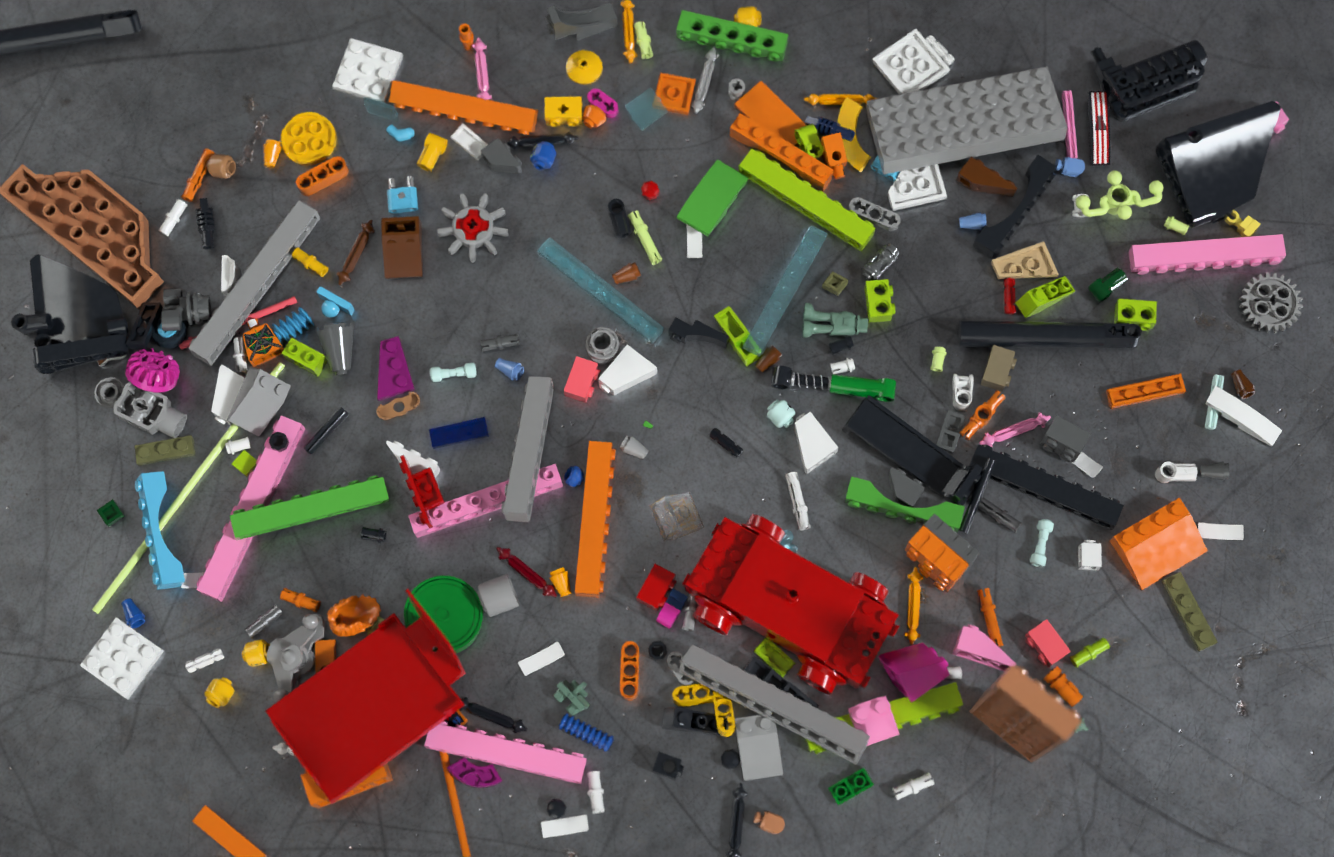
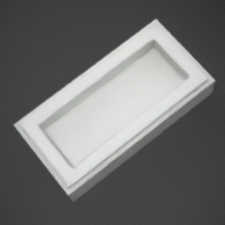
(469, 141)

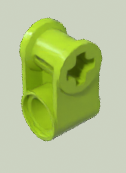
(808, 140)

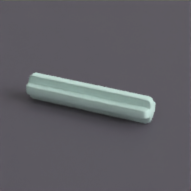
(1212, 414)

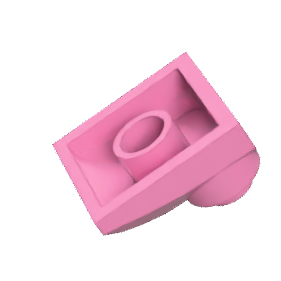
(874, 719)

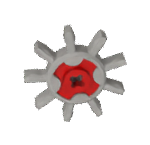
(480, 234)

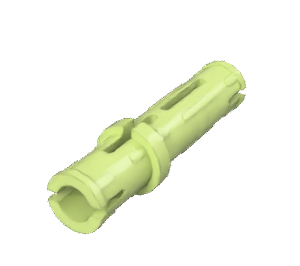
(642, 231)

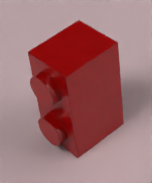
(656, 587)

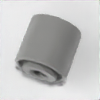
(497, 595)

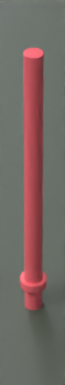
(258, 314)

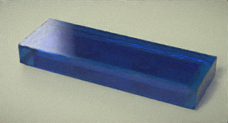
(458, 432)

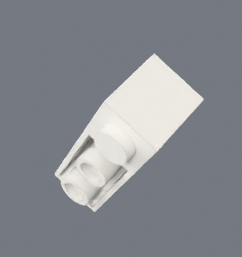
(415, 461)

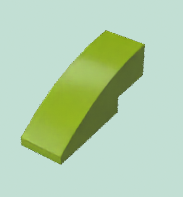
(737, 333)

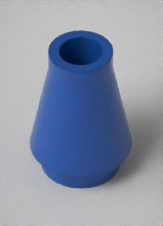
(133, 615)

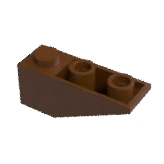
(980, 178)

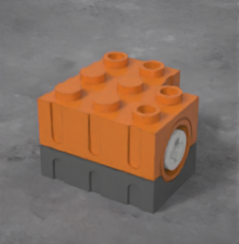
(941, 553)

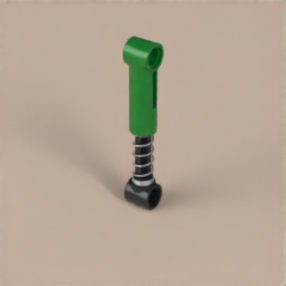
(881, 389)

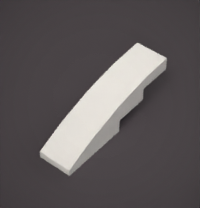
(1244, 416)

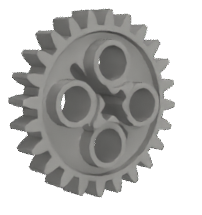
(1270, 318)

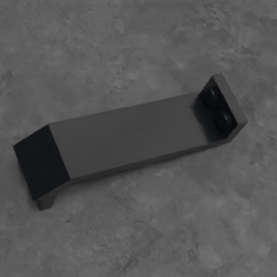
(913, 451)

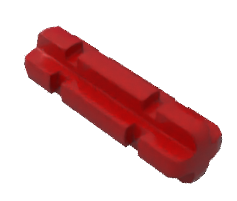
(1009, 296)

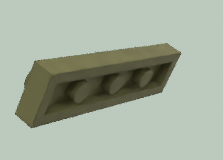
(1189, 611)

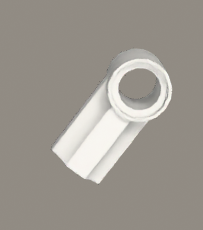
(1177, 472)

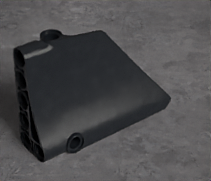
(84, 314)

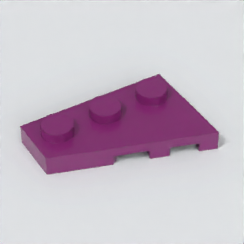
(393, 370)

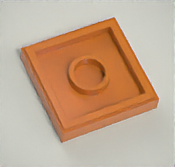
(676, 92)

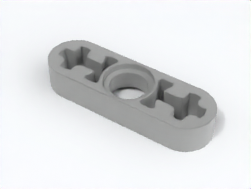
(876, 221)

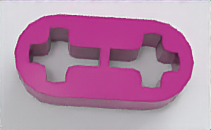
(605, 100)

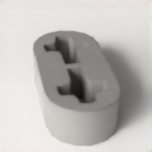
(675, 670)

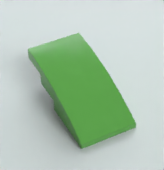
(712, 198)

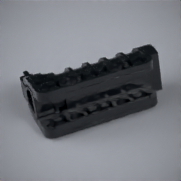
(1150, 78)

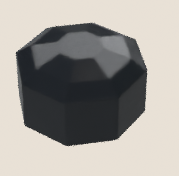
(279, 441)
(657, 651)
(730, 759)
(556, 808)

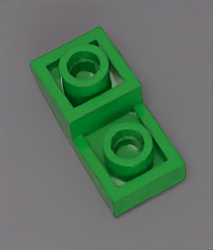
(851, 786)

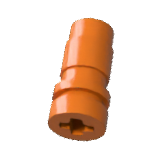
(1063, 686)

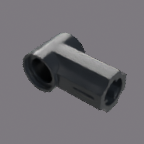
(619, 219)
(33, 323)

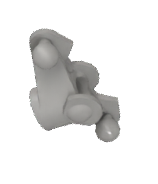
(293, 654)

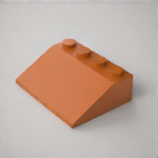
(1159, 543)

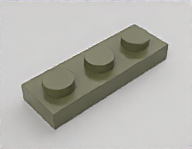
(164, 450)

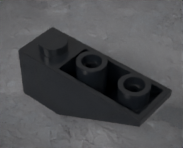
(690, 721)

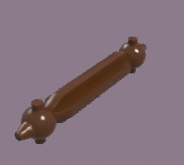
(355, 252)

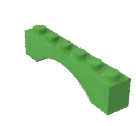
(864, 494)

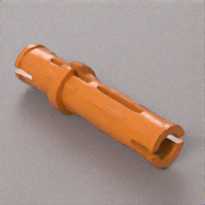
(194, 181)
(989, 615)

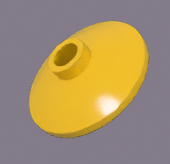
(584, 74)

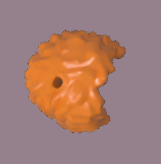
(353, 615)

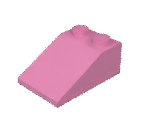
(981, 649)

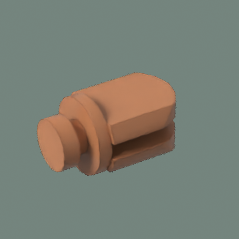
(769, 822)

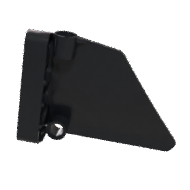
(1220, 164)

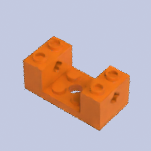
(318, 799)

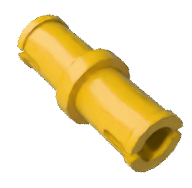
(310, 262)

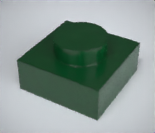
(110, 513)

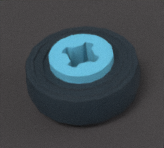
(168, 339)

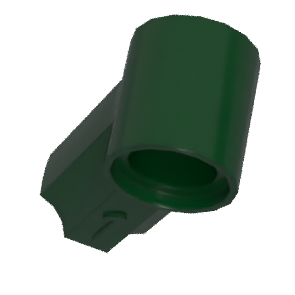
(1104, 287)

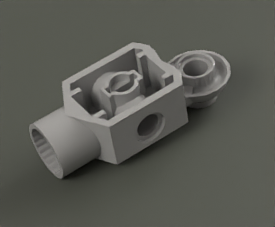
(141, 408)

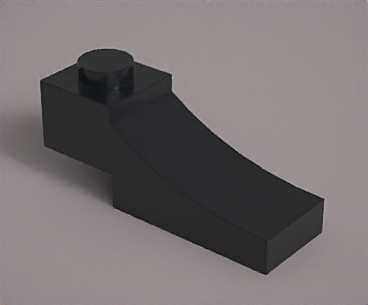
(683, 332)

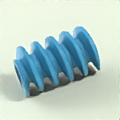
(291, 325)

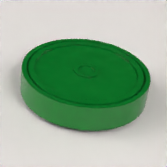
(451, 606)

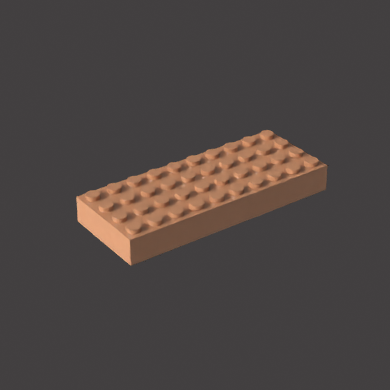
(1025, 714)

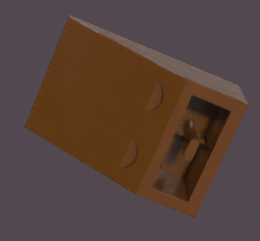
(402, 247)

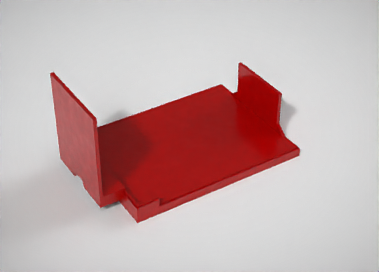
(370, 703)

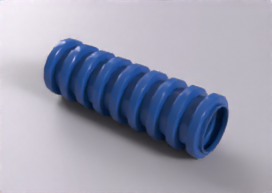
(586, 732)

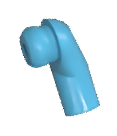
(400, 135)

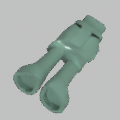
(841, 323)

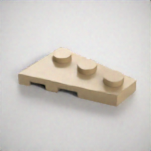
(1026, 263)

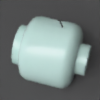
(781, 413)

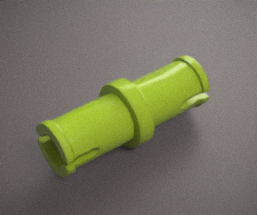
(1089, 652)

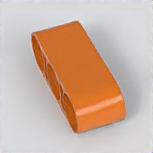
(313, 174)
(627, 661)

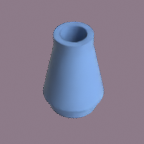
(975, 221)
(511, 369)

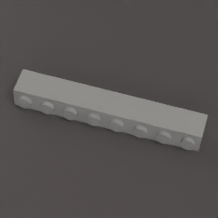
(528, 449)

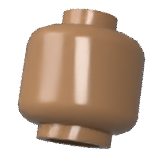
(221, 166)

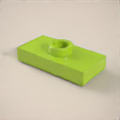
(774, 657)

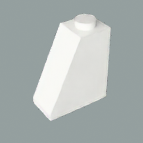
(626, 371)
(225, 394)
(813, 442)

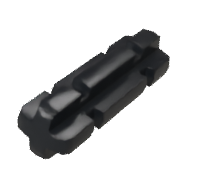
(726, 442)

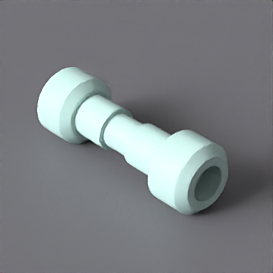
(467, 370)
(1038, 558)

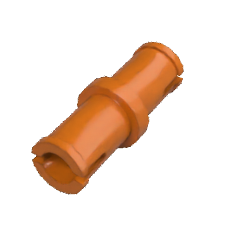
(466, 36)
(300, 600)

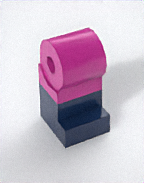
(672, 608)

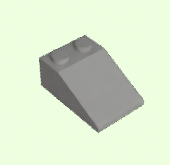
(258, 401)
(758, 747)

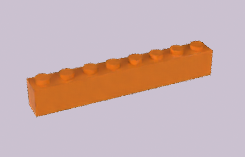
(463, 106)
(594, 519)

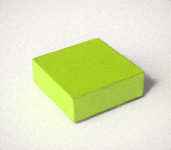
(245, 463)

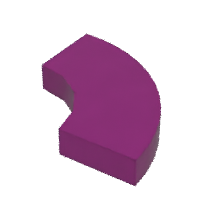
(474, 775)

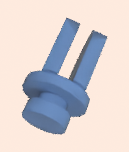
(1070, 166)

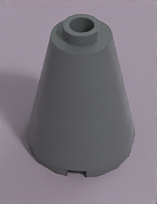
(337, 346)

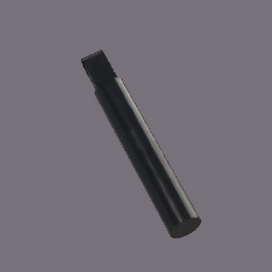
(69, 31)
(1047, 334)

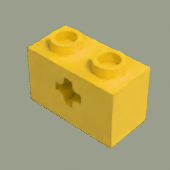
(556, 105)

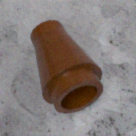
(768, 358)
(1243, 386)

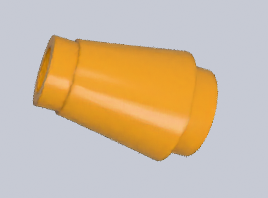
(271, 152)
(561, 581)

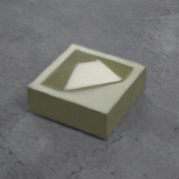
(835, 283)

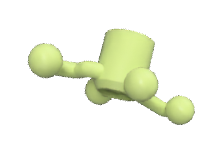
(1129, 197)

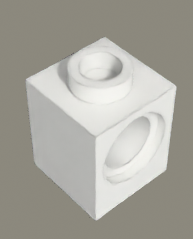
(1089, 555)

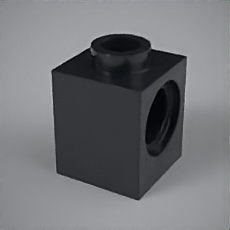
(661, 760)

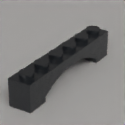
(991, 238)

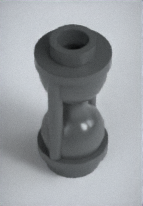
(885, 255)

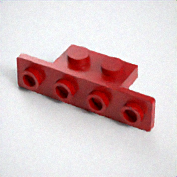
(425, 490)

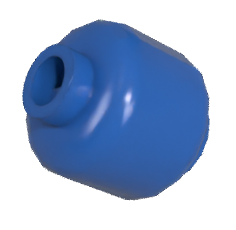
(543, 155)

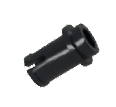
(842, 344)
(374, 534)

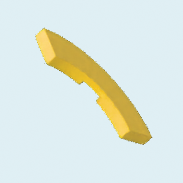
(848, 118)

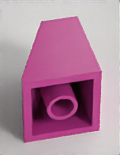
(914, 669)

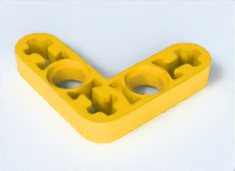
(717, 699)

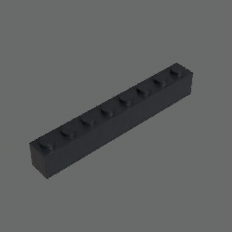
(1050, 488)

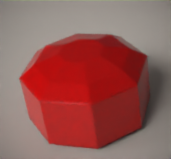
(650, 190)

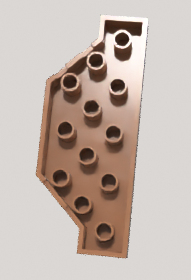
(90, 224)

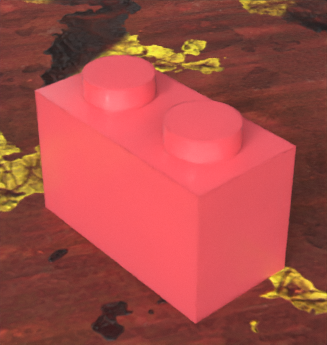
(581, 379)
(1047, 643)

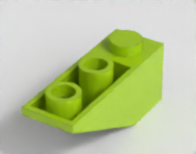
(1044, 296)

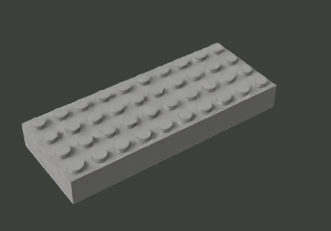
(966, 120)

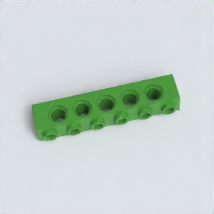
(727, 28)

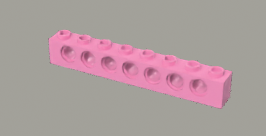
(479, 503)

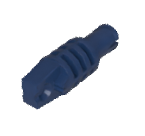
(828, 127)

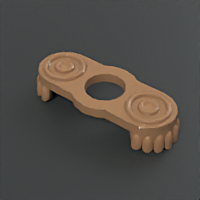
(387, 411)

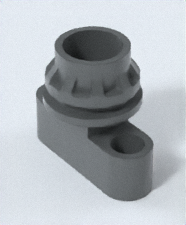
(181, 308)

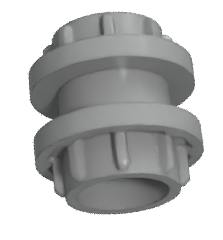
(600, 335)

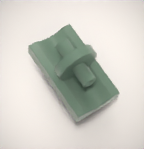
(575, 693)

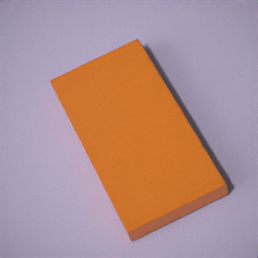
(770, 112)

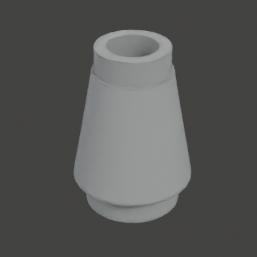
(633, 447)

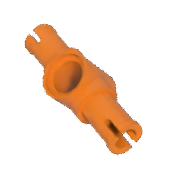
(977, 422)

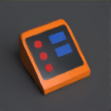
(456, 719)

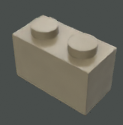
(998, 367)

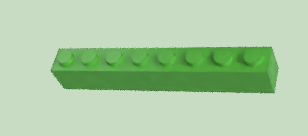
(309, 508)

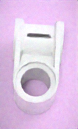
(962, 388)

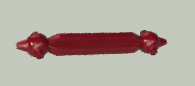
(526, 572)

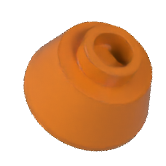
(593, 116)

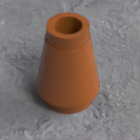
(627, 273)

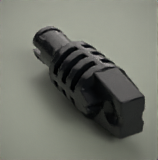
(205, 224)

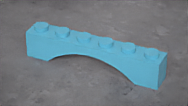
(167, 569)

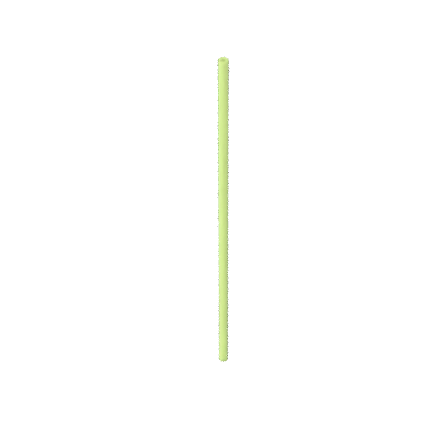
(173, 507)

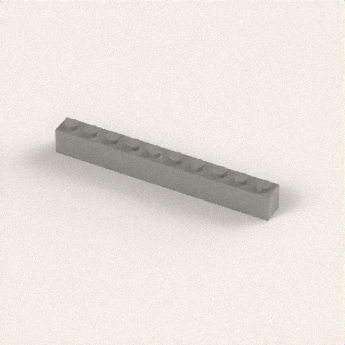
(254, 283)
(774, 704)

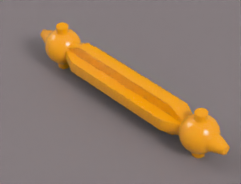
(628, 27)
(837, 99)
(913, 606)

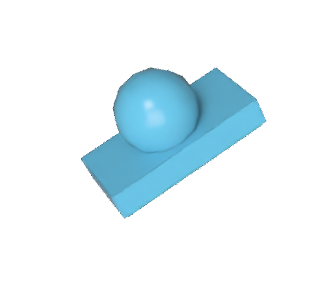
(333, 303)

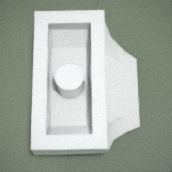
(229, 274)

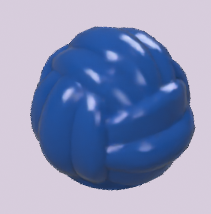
(574, 476)

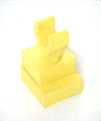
(1245, 228)

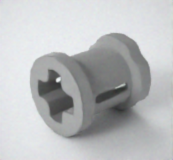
(736, 84)

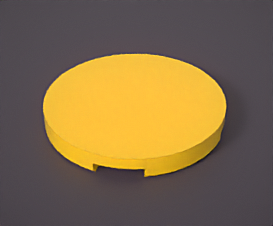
(308, 138)

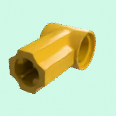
(433, 147)

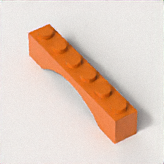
(758, 137)

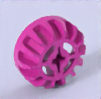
(152, 371)

